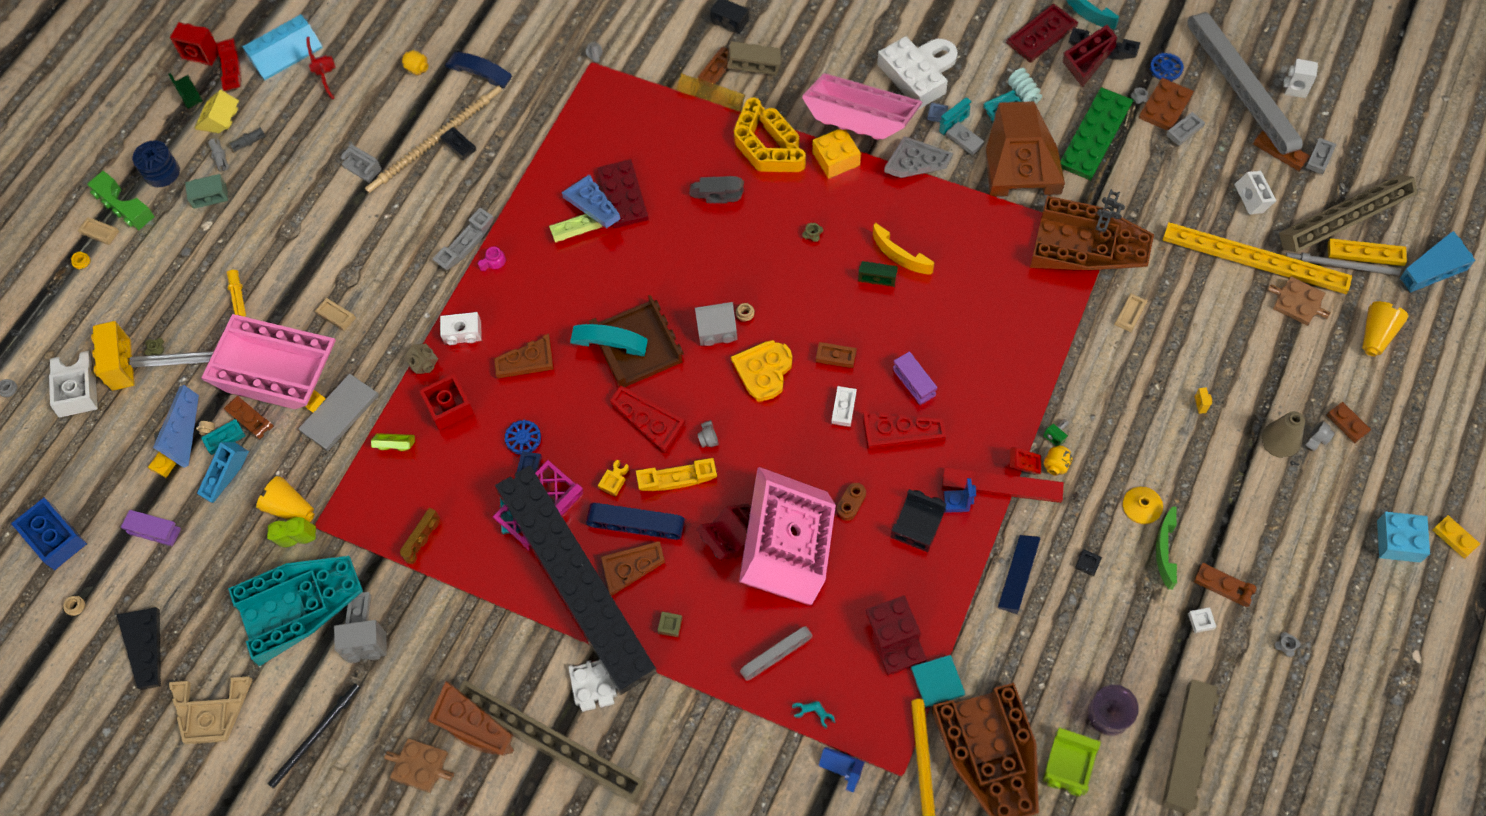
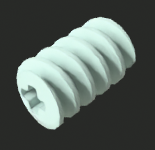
(1024, 86)

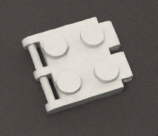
(591, 685)

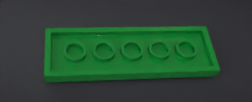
(1095, 133)

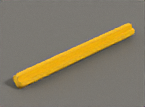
(923, 758)

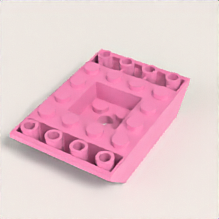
(772, 554)

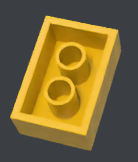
(112, 355)

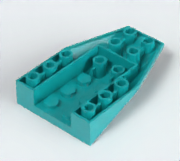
(292, 602)

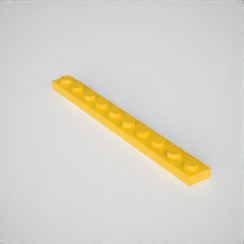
(1257, 258)

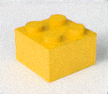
(836, 152)

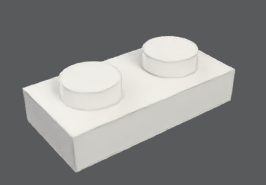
(844, 406)

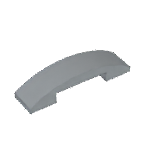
(465, 241)

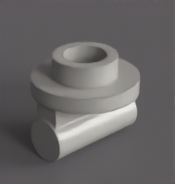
(594, 51)

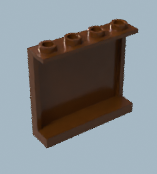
(660, 350)

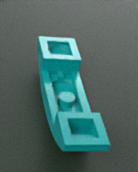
(1094, 14)
(609, 336)

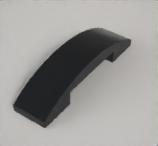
(1125, 50)

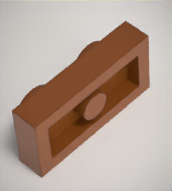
(836, 355)
(1348, 422)

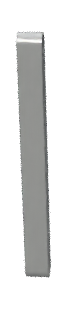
(1245, 83)

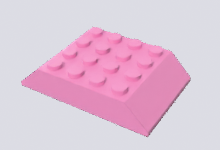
(859, 107)
(268, 362)

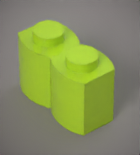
(291, 532)

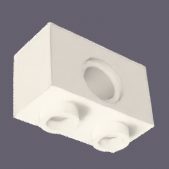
(1300, 78)
(1255, 192)
(452, 324)

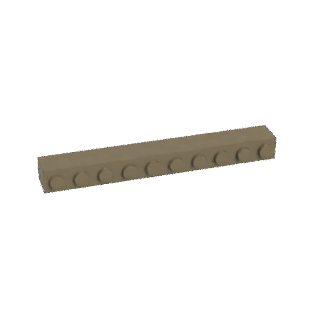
(558, 746)

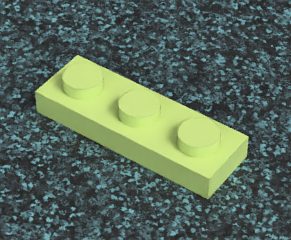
(573, 227)

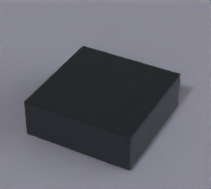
(1088, 562)

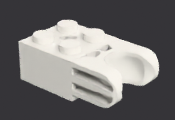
(73, 386)

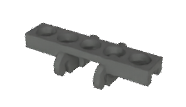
(1109, 214)

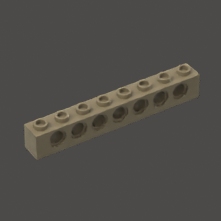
(1348, 213)

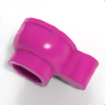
(493, 259)

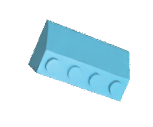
(281, 47)

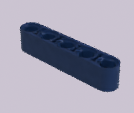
(635, 521)

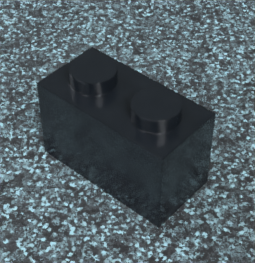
(729, 15)

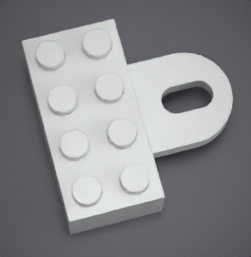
(916, 69)

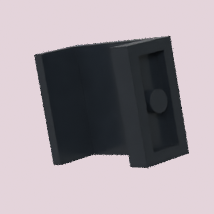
(918, 520)

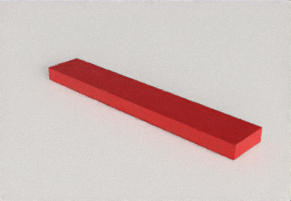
(1004, 485)

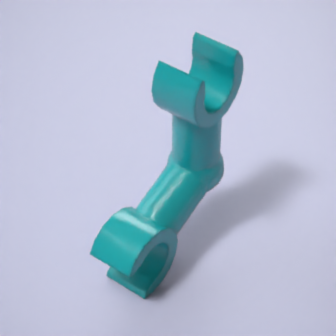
(814, 706)

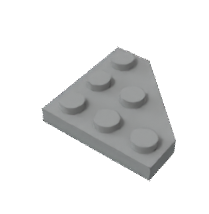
(916, 158)

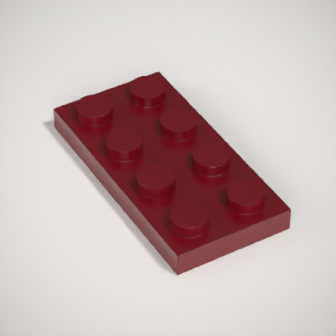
(623, 191)

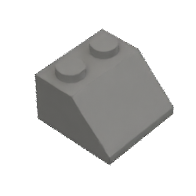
(716, 324)

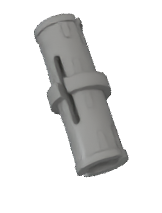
(218, 154)

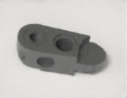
(718, 189)

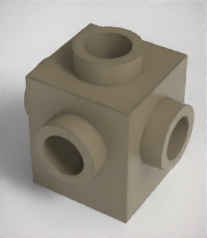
(421, 358)

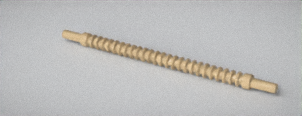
(384, 177)

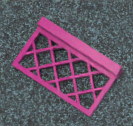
(562, 504)

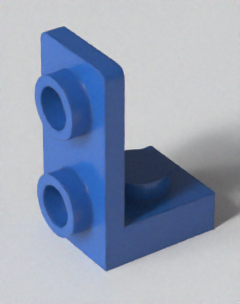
(960, 500)
(843, 765)

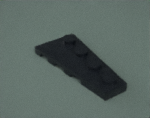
(142, 643)

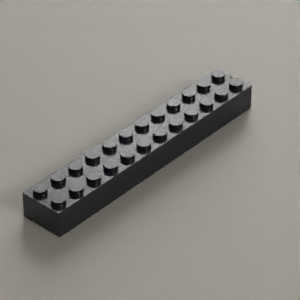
(576, 580)

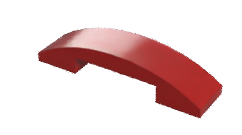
(230, 64)

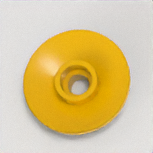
(1137, 511)

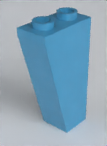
(1439, 263)

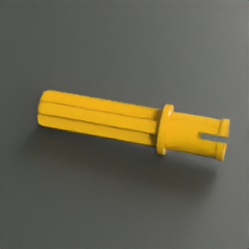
(236, 293)

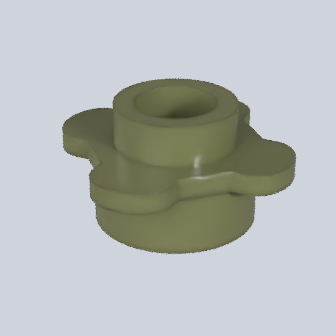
(812, 227)
(157, 350)

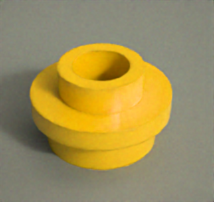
(80, 260)

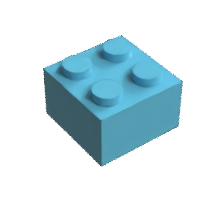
(1403, 537)

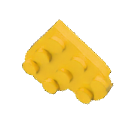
(763, 369)

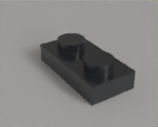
(458, 143)

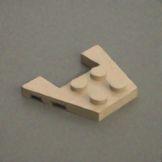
(210, 719)

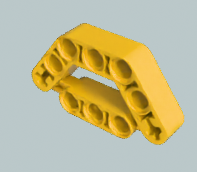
(784, 159)

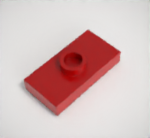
(1025, 461)

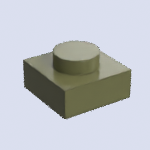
(670, 624)

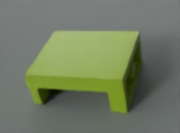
(1071, 762)

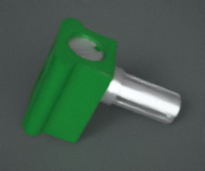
(1055, 434)

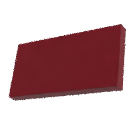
(1042, 32)

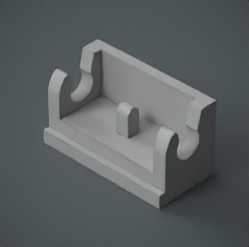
(360, 163)

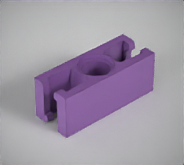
(914, 378)
(151, 528)

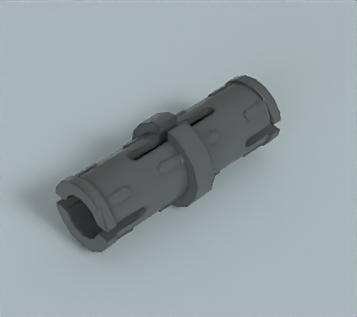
(247, 139)

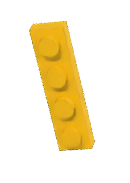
(1367, 252)

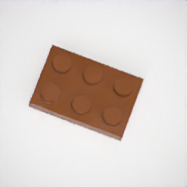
(1166, 104)

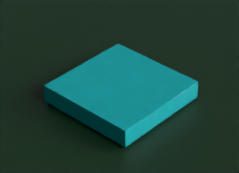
(938, 681)

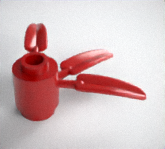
(321, 66)

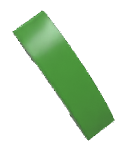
(1167, 570)

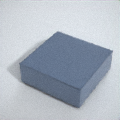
(936, 112)

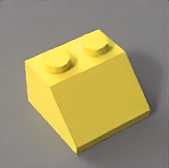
(217, 113)

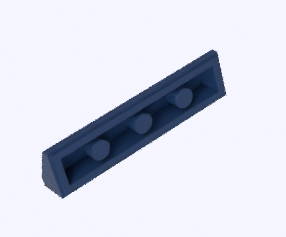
(1019, 573)

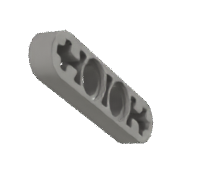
(776, 653)

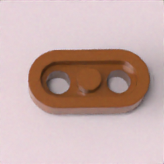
(852, 500)

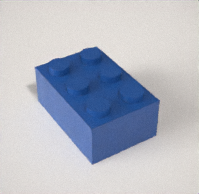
(49, 533)

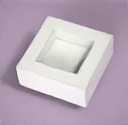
(1202, 620)

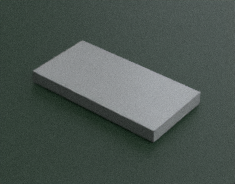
(338, 412)

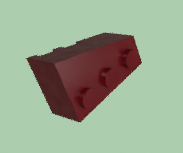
(1089, 54)

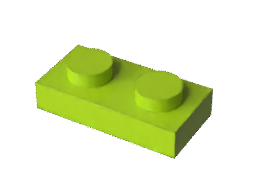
(387, 441)

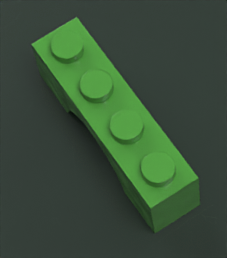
(133, 211)

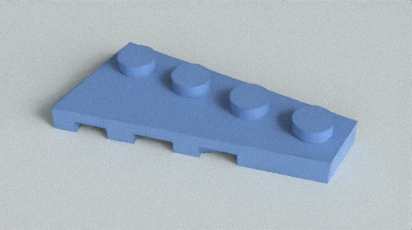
(591, 201)
(178, 428)

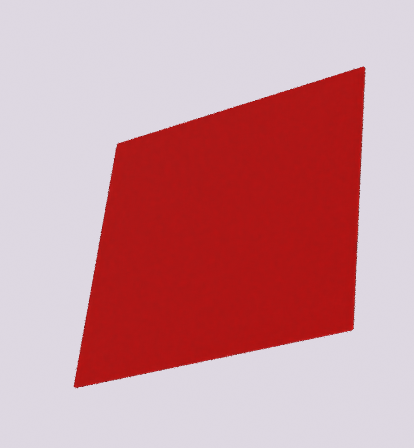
(976, 325)

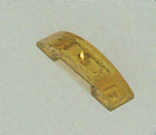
(710, 92)

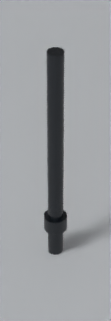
(342, 702)

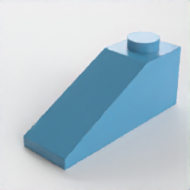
(223, 468)

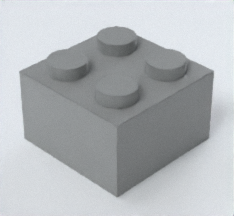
(360, 641)

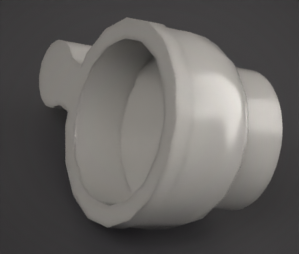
(1320, 434)
(708, 436)

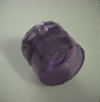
(1120, 701)

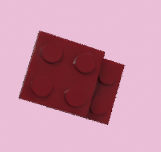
(727, 532)
(896, 635)

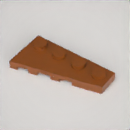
(465, 718)

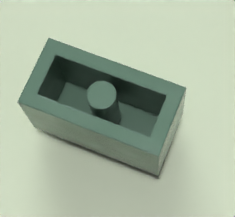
(206, 191)

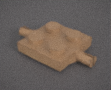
(1299, 301)
(419, 765)

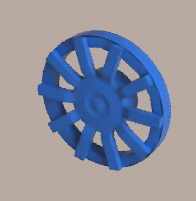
(1166, 66)
(522, 436)

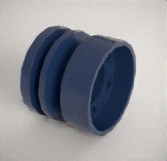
(156, 163)

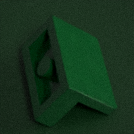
(186, 91)
(877, 273)

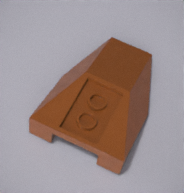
(1022, 151)
(1070, 240)
(992, 750)

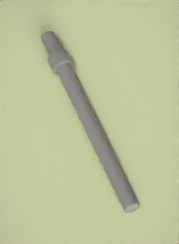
(1306, 257)

